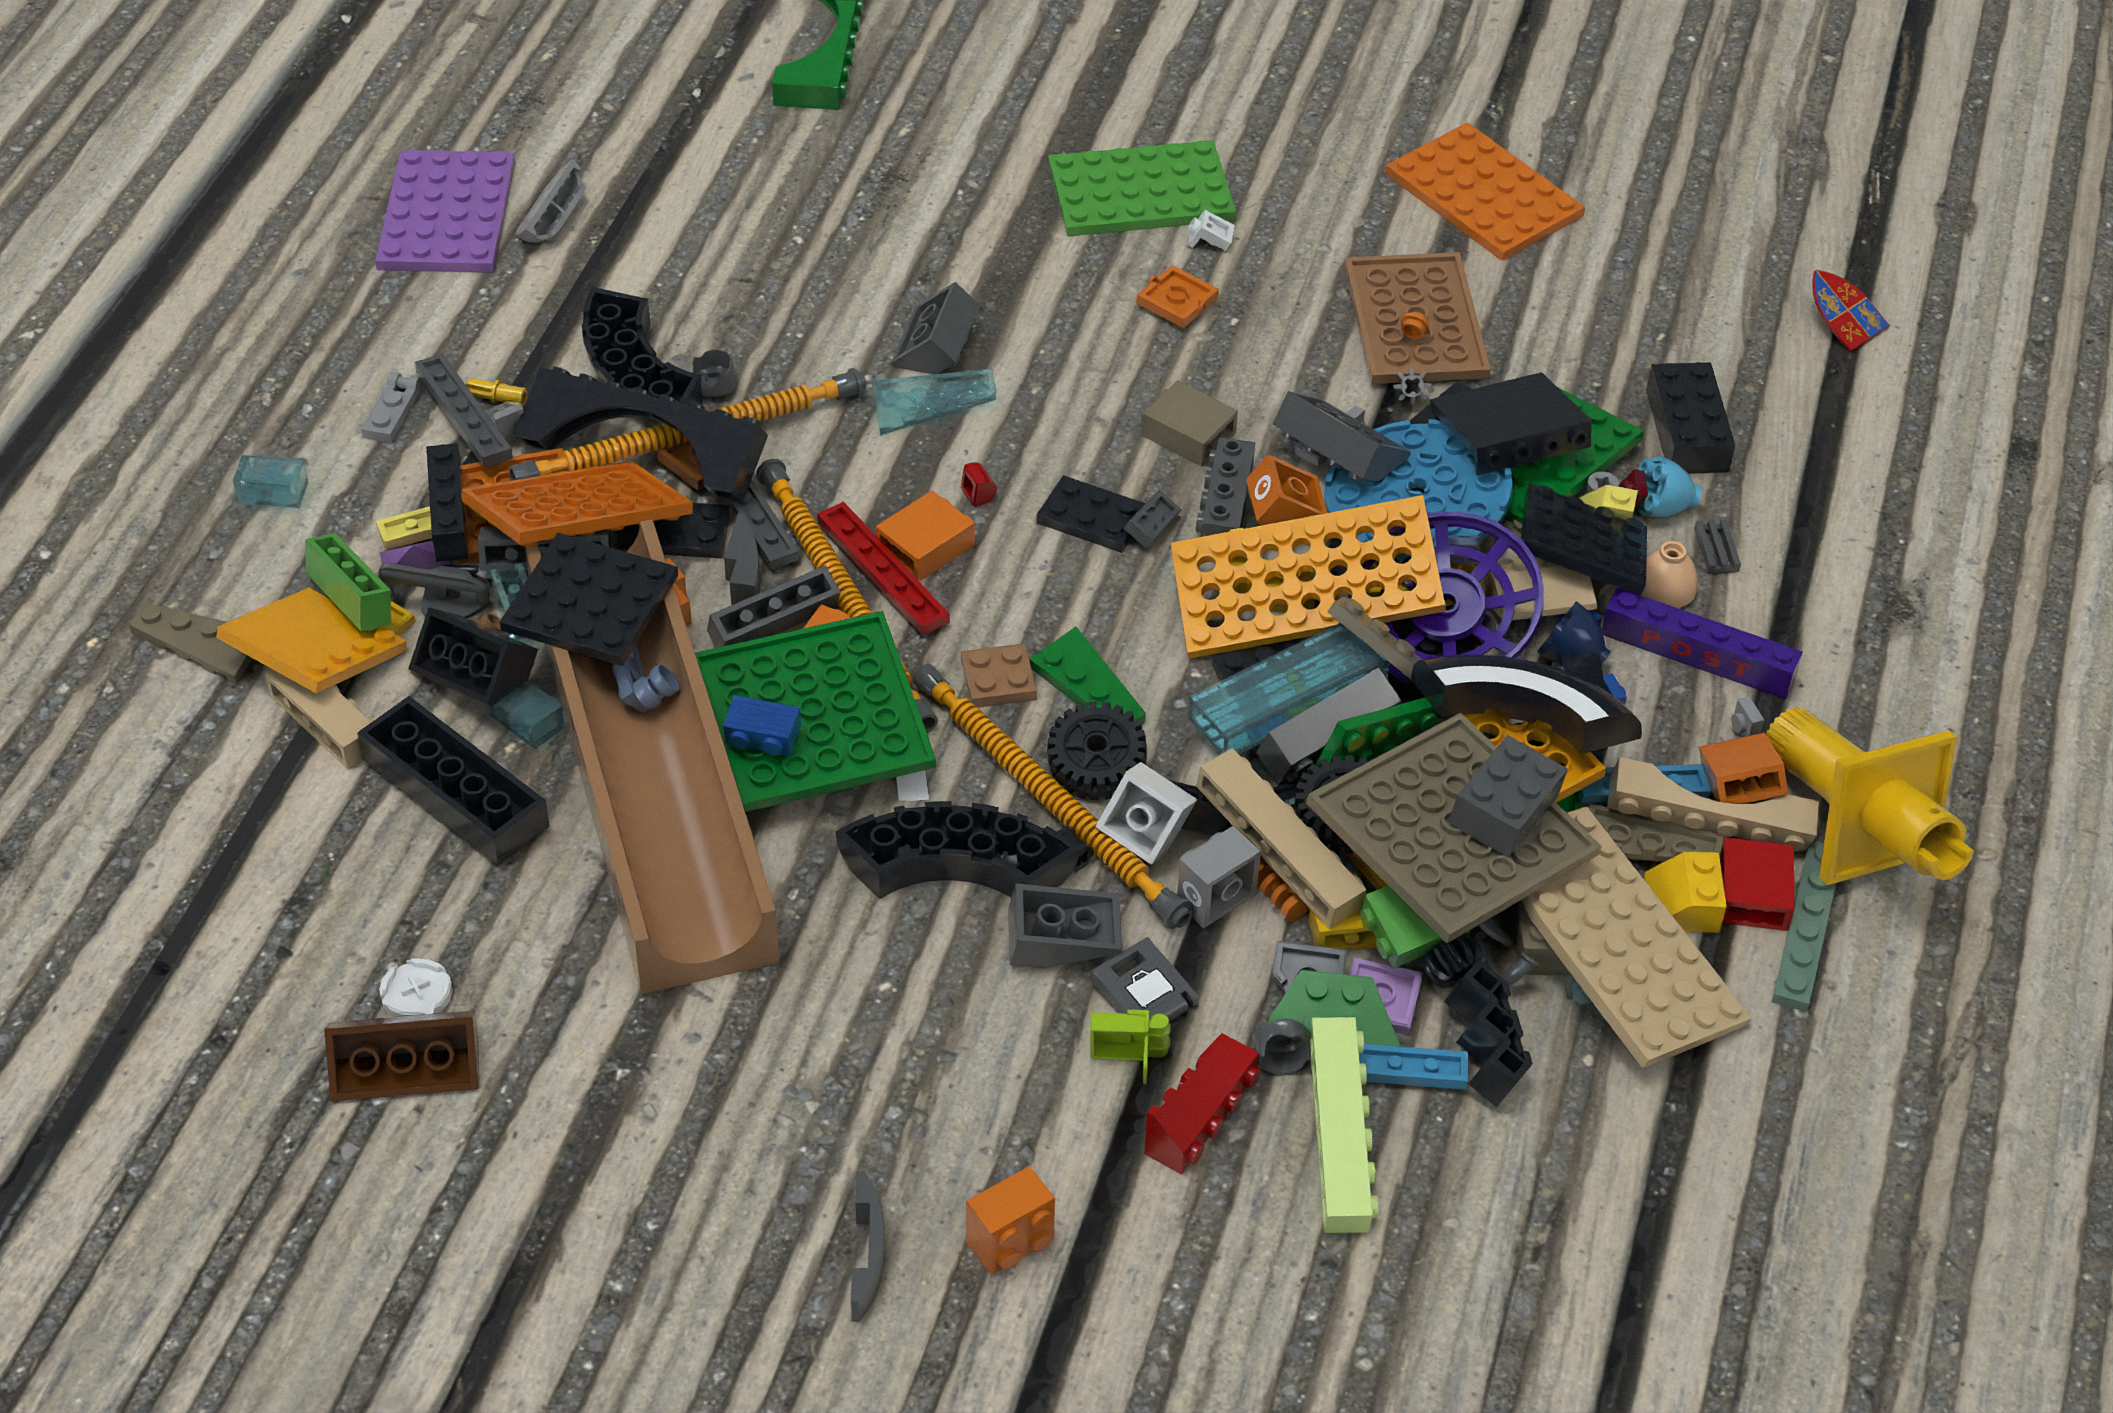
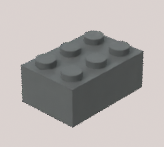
(1508, 795)

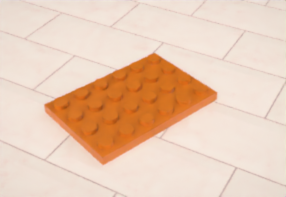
(1484, 191)
(576, 502)

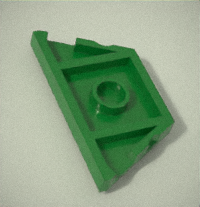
(1337, 996)

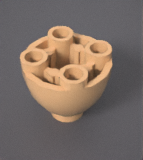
(1670, 575)

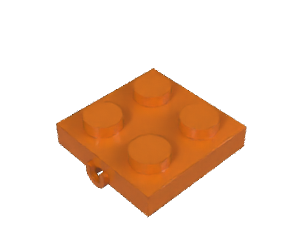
(1177, 296)

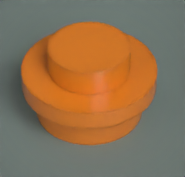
(1414, 325)

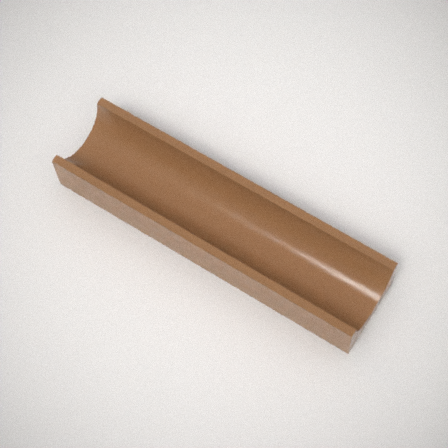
(667, 809)

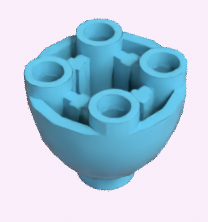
(1668, 489)

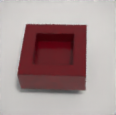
(1637, 481)

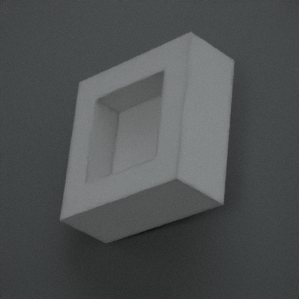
(1747, 718)

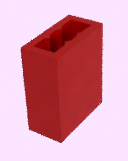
(1758, 883)

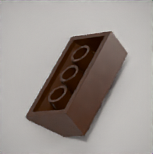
(402, 1055)

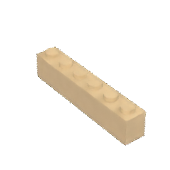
(1281, 837)

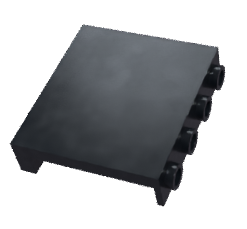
(1514, 422)

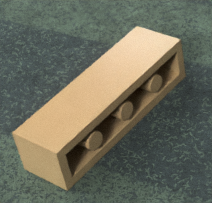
(323, 714)

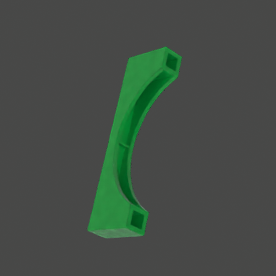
(822, 75)

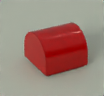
(977, 484)

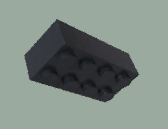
(1690, 416)

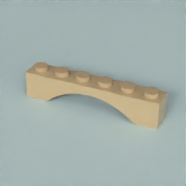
(1647, 792)

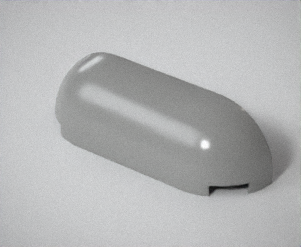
(553, 205)

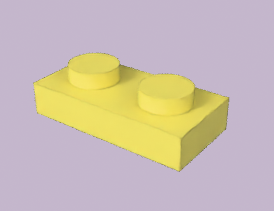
(405, 528)

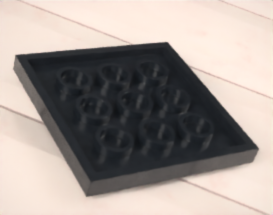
(1585, 538)
(589, 599)

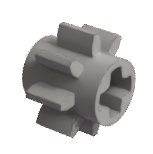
(1403, 386)

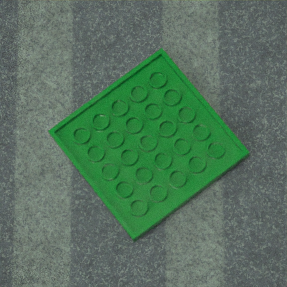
(852, 704)

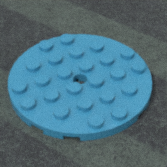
(1438, 466)

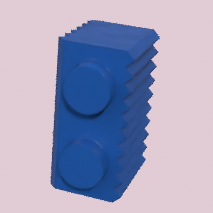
(762, 725)

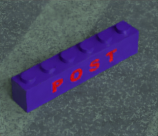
(1701, 643)

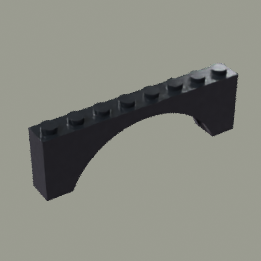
(567, 403)

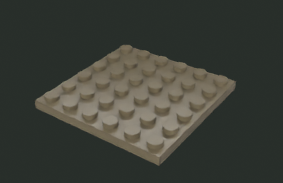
(1398, 824)

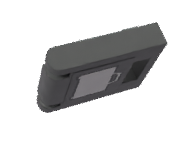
(1148, 986)

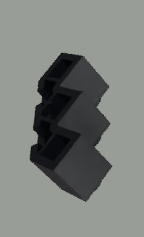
(1492, 1033)

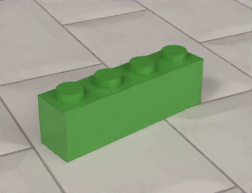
(348, 582)

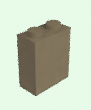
(1188, 422)

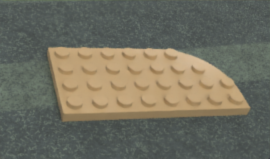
(1632, 955)

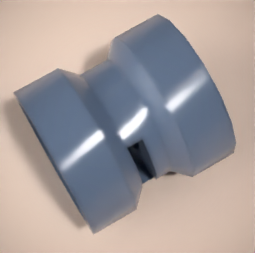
(656, 686)

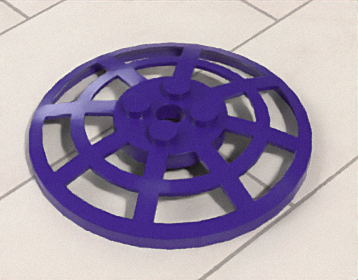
(1467, 592)

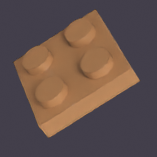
(998, 675)

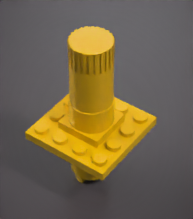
(1881, 801)

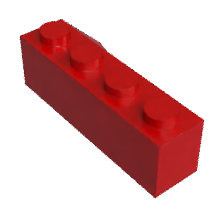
(1198, 1106)

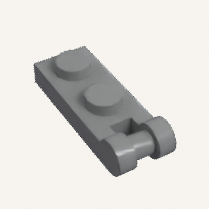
(391, 408)

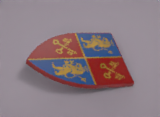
(1846, 310)

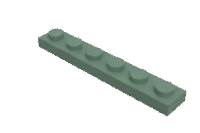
(1804, 934)

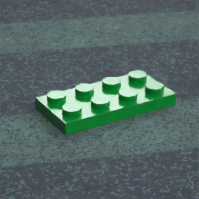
(1379, 731)

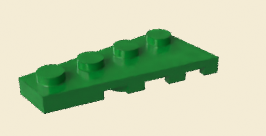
(1082, 674)

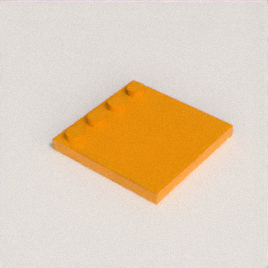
(310, 640)

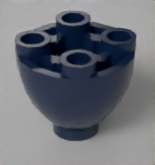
(1575, 634)

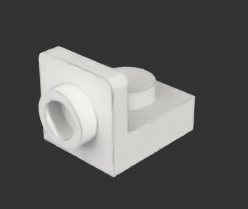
(1212, 229)

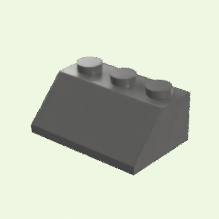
(937, 331)

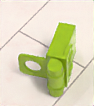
(1129, 1036)

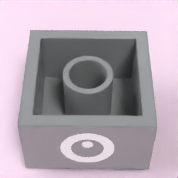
(1219, 875)

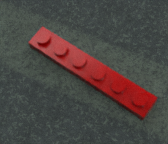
(883, 568)

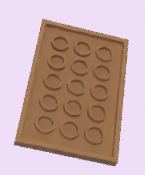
(1421, 283)

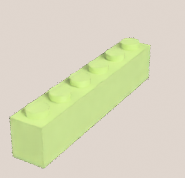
(1341, 1125)

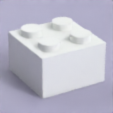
(1146, 813)

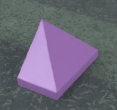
(416, 555)

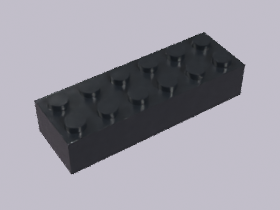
(453, 780)

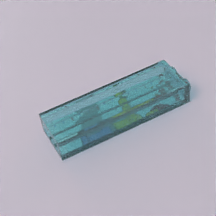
(1263, 696)

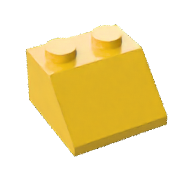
(1691, 890)

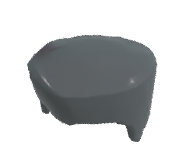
(716, 373)
(1282, 1045)

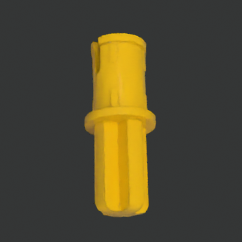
(497, 391)

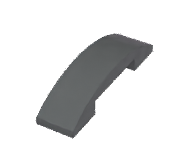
(867, 1280)

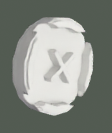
(416, 988)

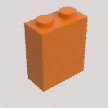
(927, 534)
(1744, 769)

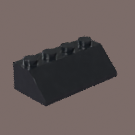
(471, 657)

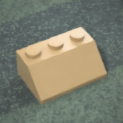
(1560, 585)

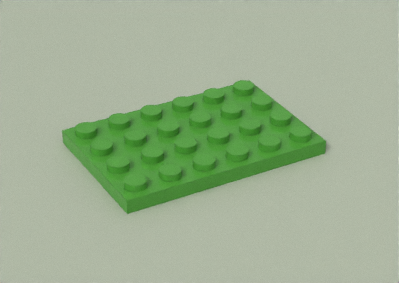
(1139, 187)

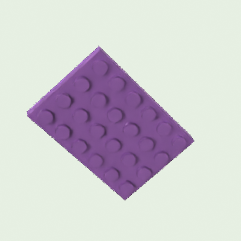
(445, 211)

